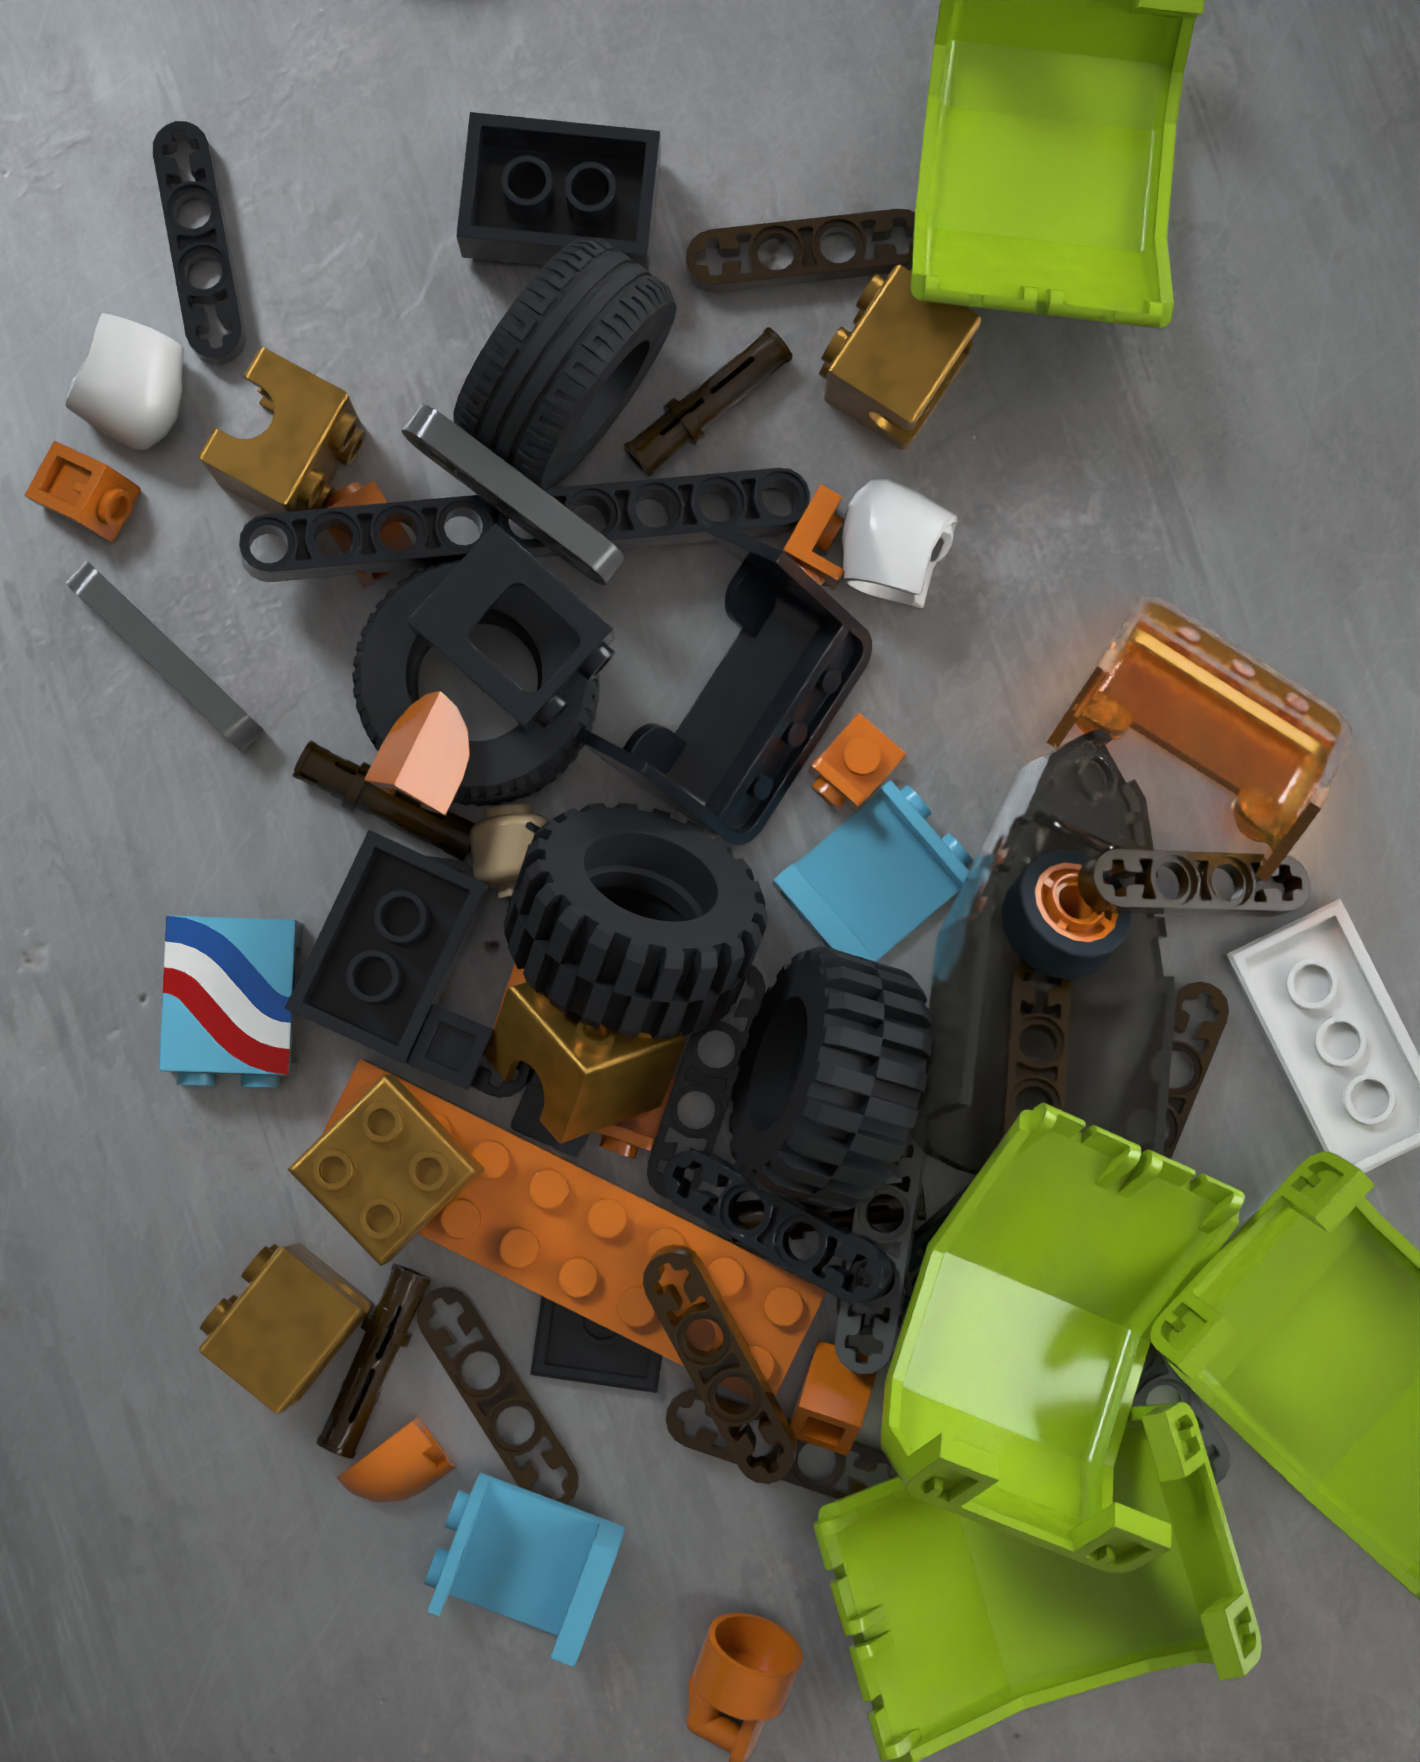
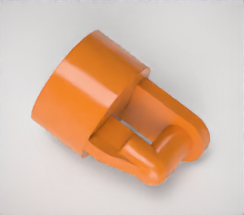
(745, 1673)

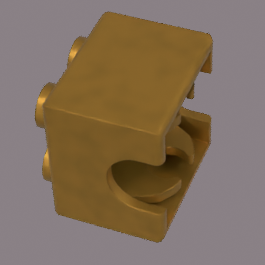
(896, 358)
(300, 449)
(585, 1071)
(385, 1169)
(283, 1324)

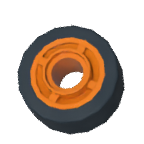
(1052, 922)

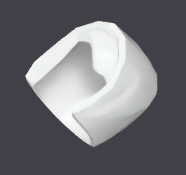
(129, 382)
(894, 541)

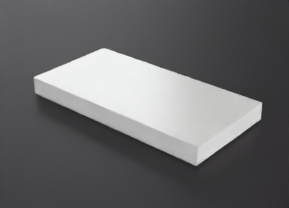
(1334, 1035)

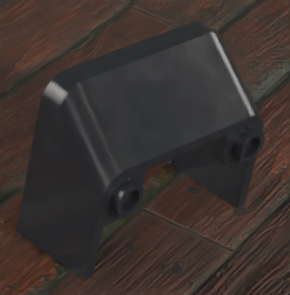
(760, 705)

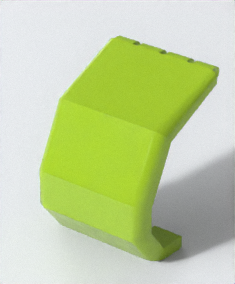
(1052, 157)
(1039, 1331)
(1314, 1353)
(979, 1624)

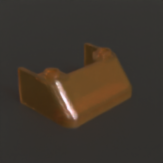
(1218, 715)

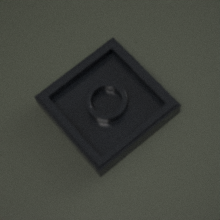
(587, 1352)

